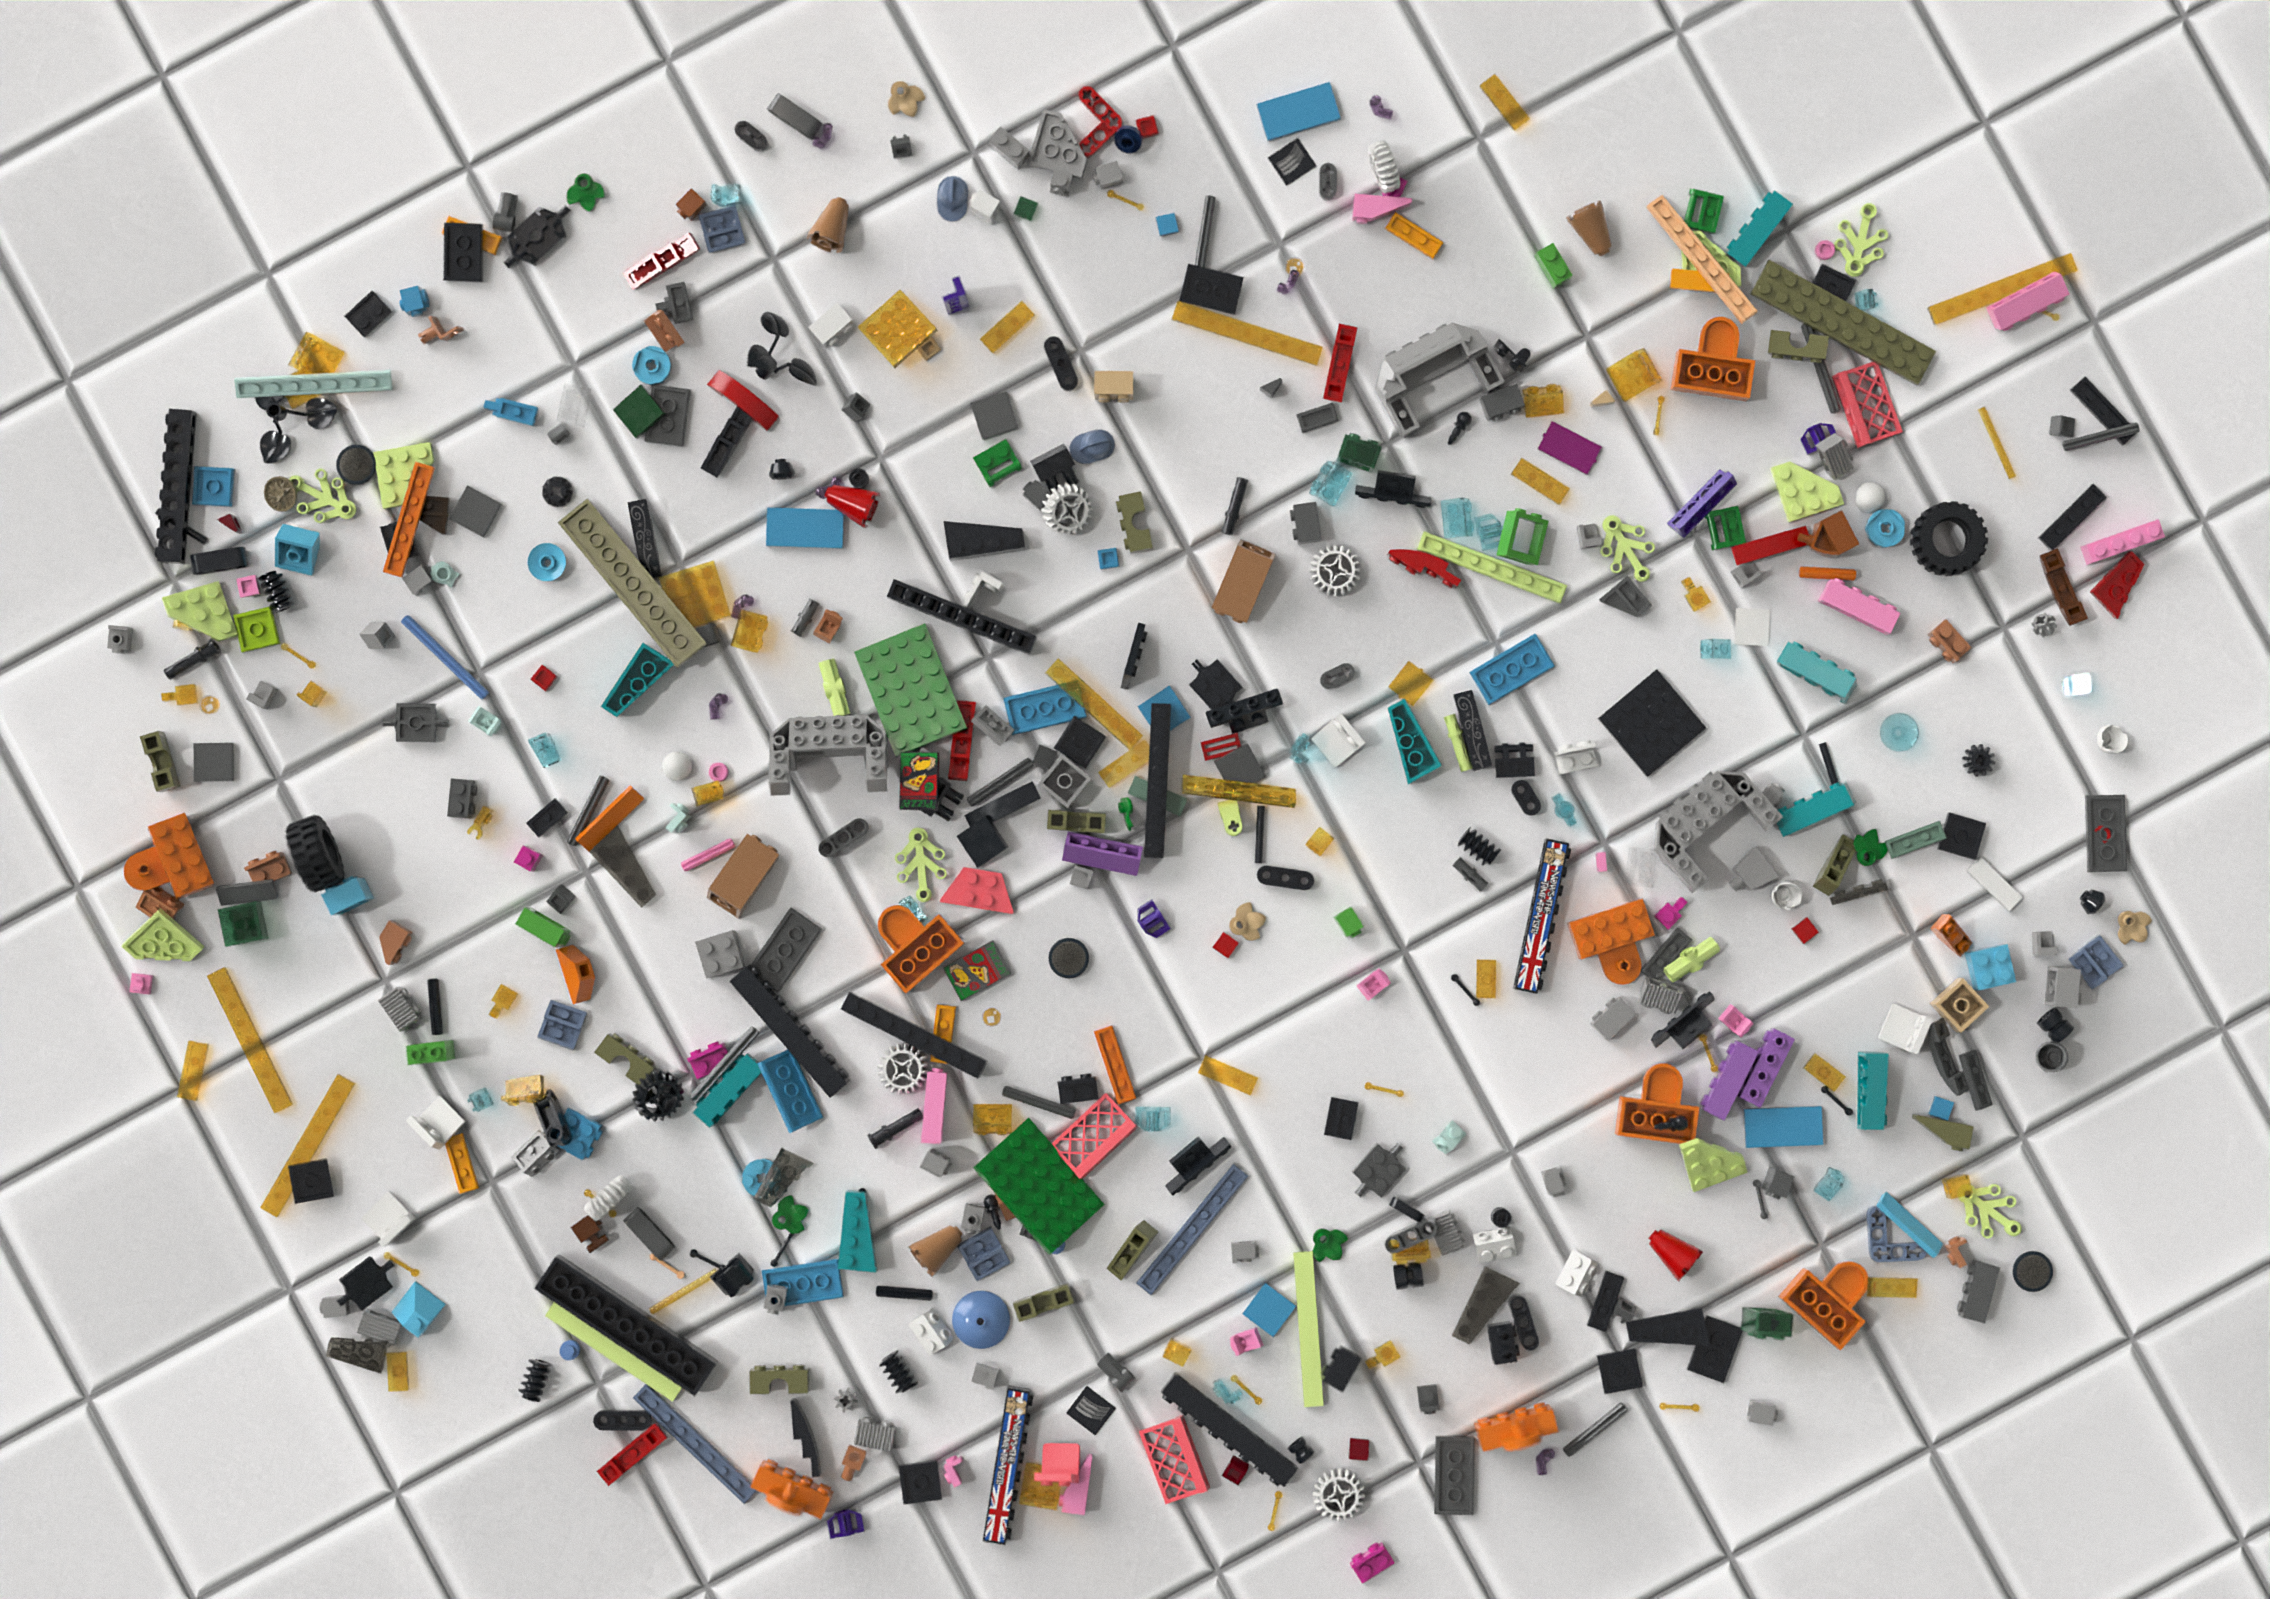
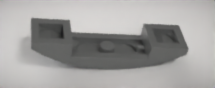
(1943, 1058)

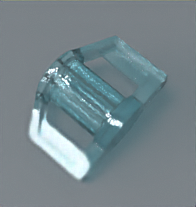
(1480, 531)
(1564, 809)
(1152, 1117)

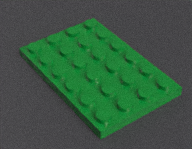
(910, 690)
(1038, 1186)

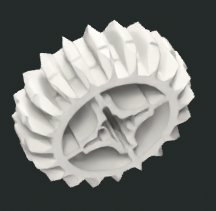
(1384, 166)
(1079, 501)
(1326, 567)
(891, 1081)
(608, 1197)
(1331, 1498)

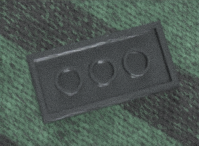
(2109, 813)
(786, 948)
(1454, 1475)

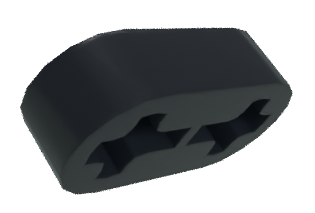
(748, 139)
(1406, 1209)

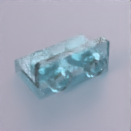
(1330, 482)
(1457, 517)
(1299, 745)

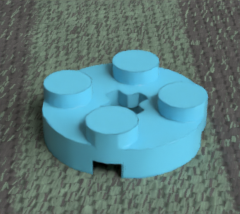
(646, 356)
(1885, 517)
(750, 1172)

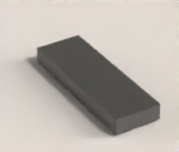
(246, 892)
(1666, 954)
(1975, 1080)

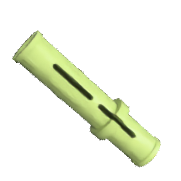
(1455, 735)

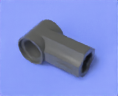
(504, 217)
(1118, 1375)

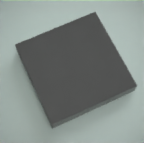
(994, 415)
(475, 511)
(213, 762)
(1240, 766)

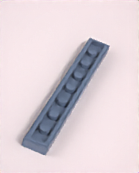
(1192, 1229)
(694, 1443)

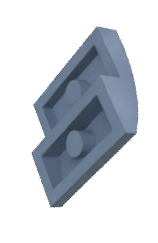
(722, 228)
(2096, 961)
(562, 1025)
(983, 1253)

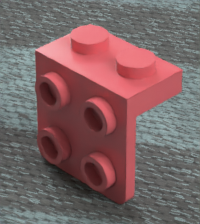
(1059, 1464)

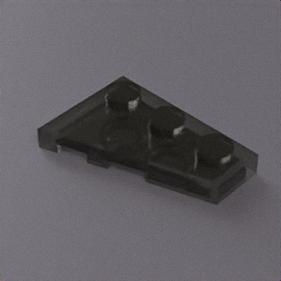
(1860, 891)
(780, 1176)
(364, 1354)

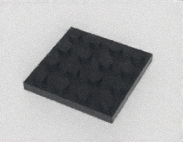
(1651, 723)

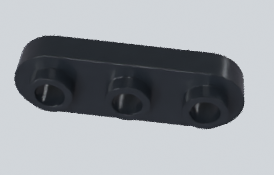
(1062, 372)
(1276, 877)
(614, 1424)

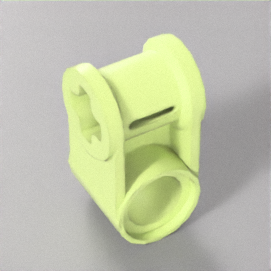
(1230, 813)

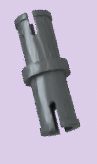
(805, 617)
(1470, 874)

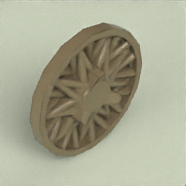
(280, 493)

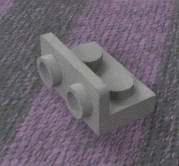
(992, 725)
(534, 1154)

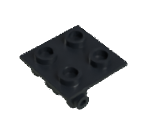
(1518, 360)

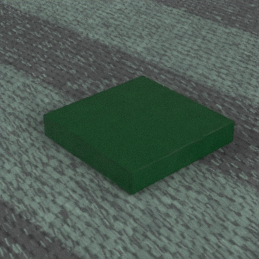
(639, 411)

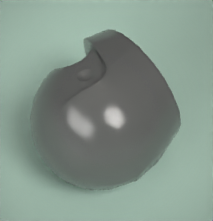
(2051, 1057)

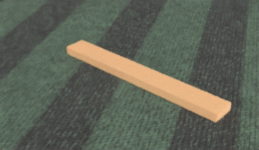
(1702, 259)

